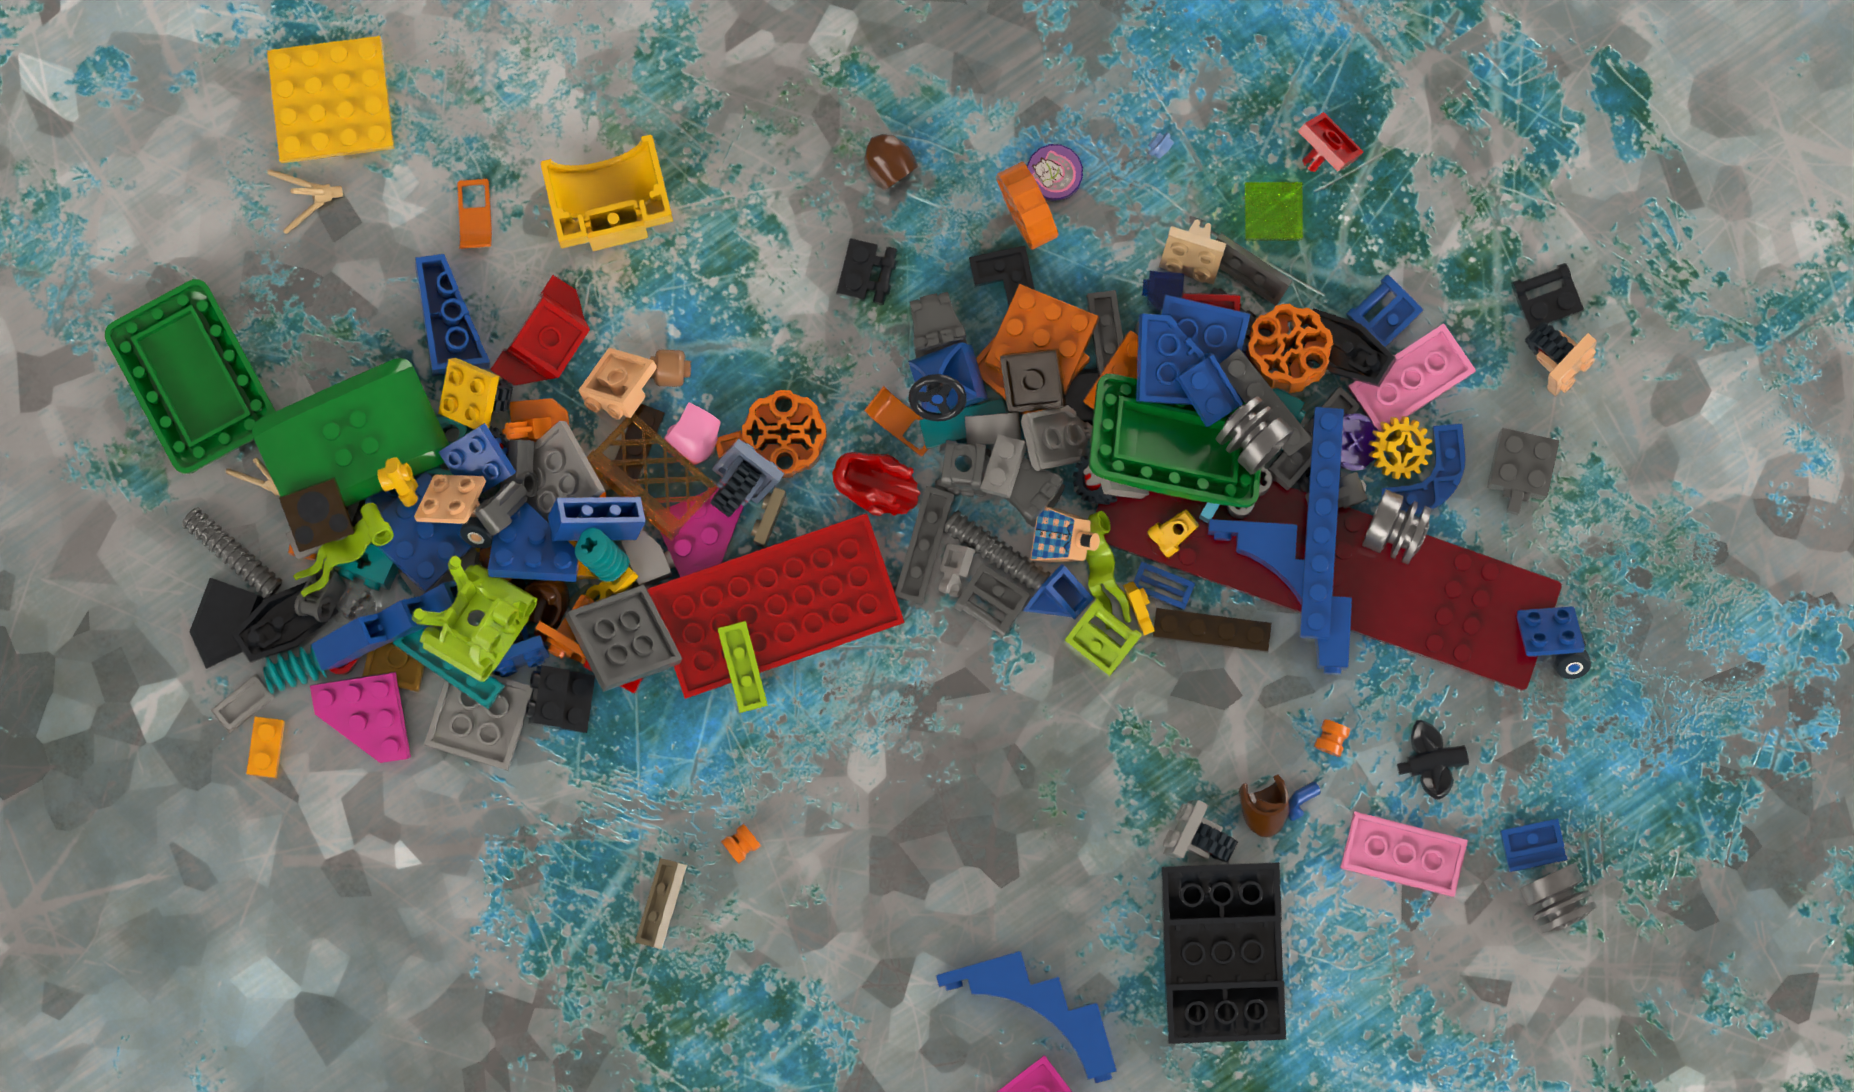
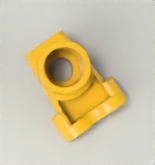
(399, 477)
(1167, 534)

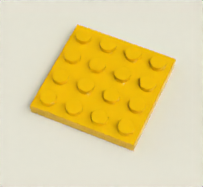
(330, 99)

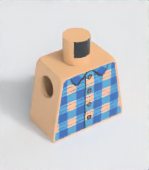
(1062, 537)

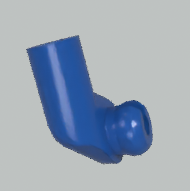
(1301, 796)

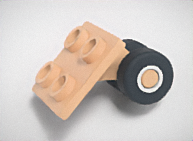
(454, 501)

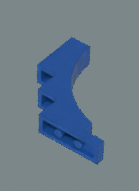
(1276, 549)
(379, 629)
(1009, 980)

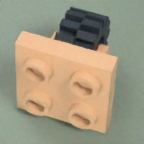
(1561, 355)

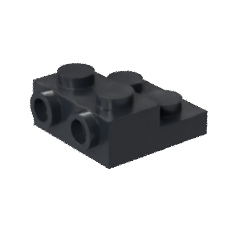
(560, 699)

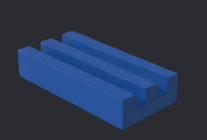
(1169, 576)

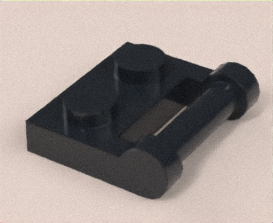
(1549, 306)

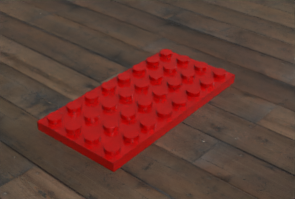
(791, 595)

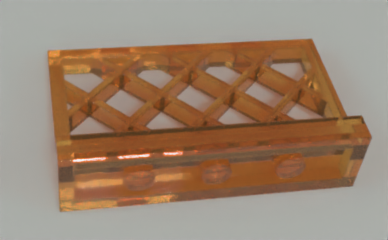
(626, 487)

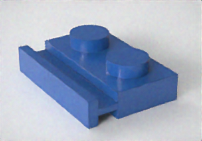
(1209, 390)
(1533, 845)

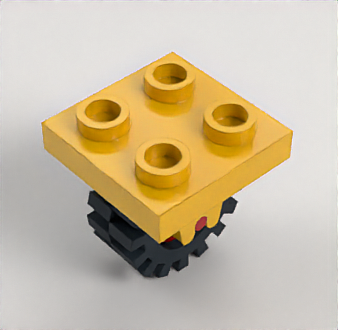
(473, 394)

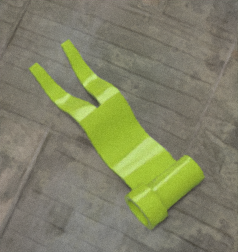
(369, 529)
(1102, 566)

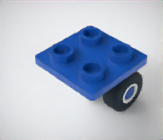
(1555, 632)

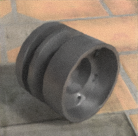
(1254, 435)
(1397, 527)
(1558, 898)

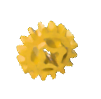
(1401, 437)

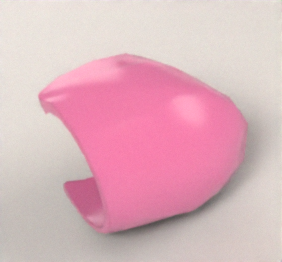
(694, 434)

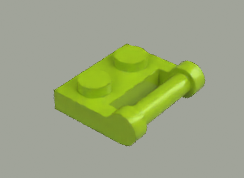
(1096, 644)

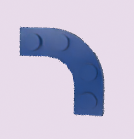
(1446, 473)

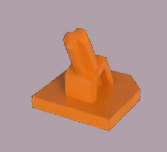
(533, 418)
(562, 641)

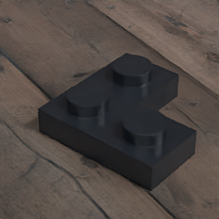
(1004, 265)

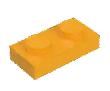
(265, 747)

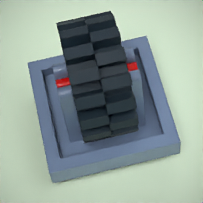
(743, 477)

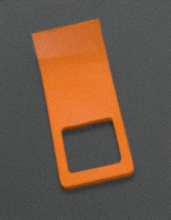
(474, 222)
(893, 416)

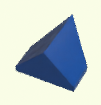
(1060, 595)

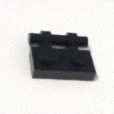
(858, 268)

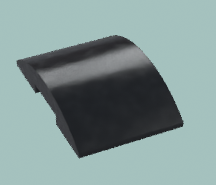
(1223, 953)

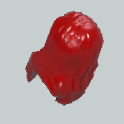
(876, 483)

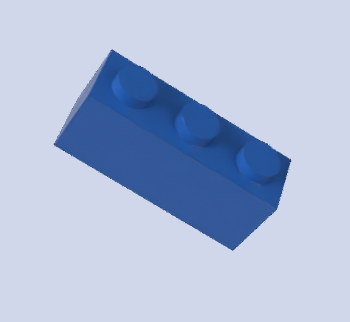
(615, 516)

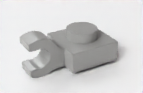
(955, 565)

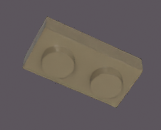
(772, 505)

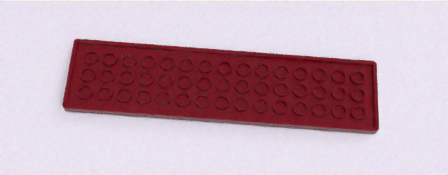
(1438, 606)

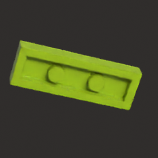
(742, 666)

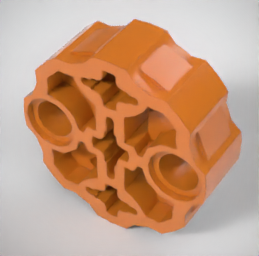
(1027, 205)
(1318, 347)
(801, 408)

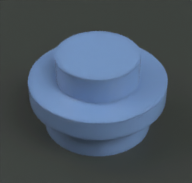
(1160, 145)

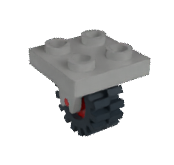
(1101, 490)
(1198, 835)

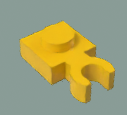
(606, 589)
(1137, 601)

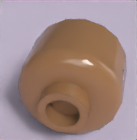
(671, 368)

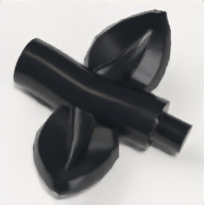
(1432, 760)

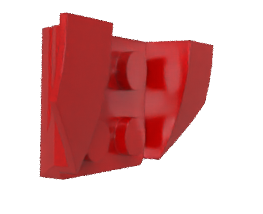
(546, 337)

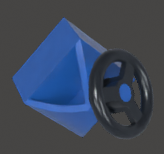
(946, 382)

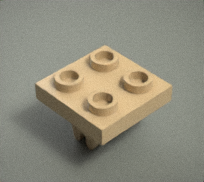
(1193, 253)

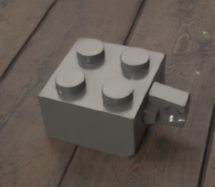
(1522, 467)

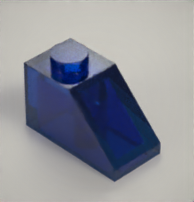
(1160, 284)

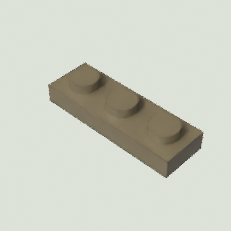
(660, 903)

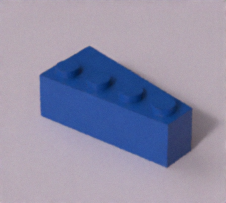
(446, 317)

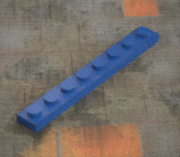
(1321, 523)

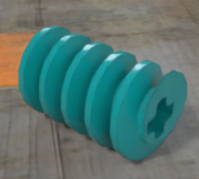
(601, 555)
(291, 669)

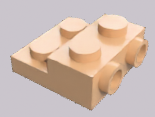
(617, 383)

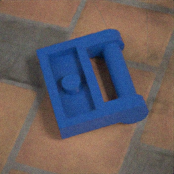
(1393, 317)

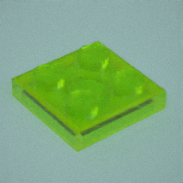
(1273, 211)

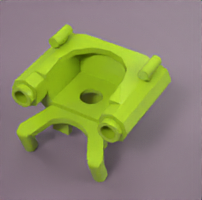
(480, 647)

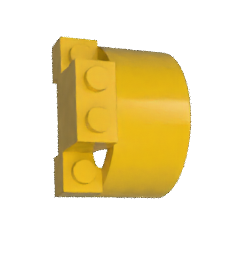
(608, 199)

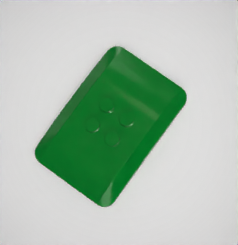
(189, 375)
(352, 433)
(1165, 448)

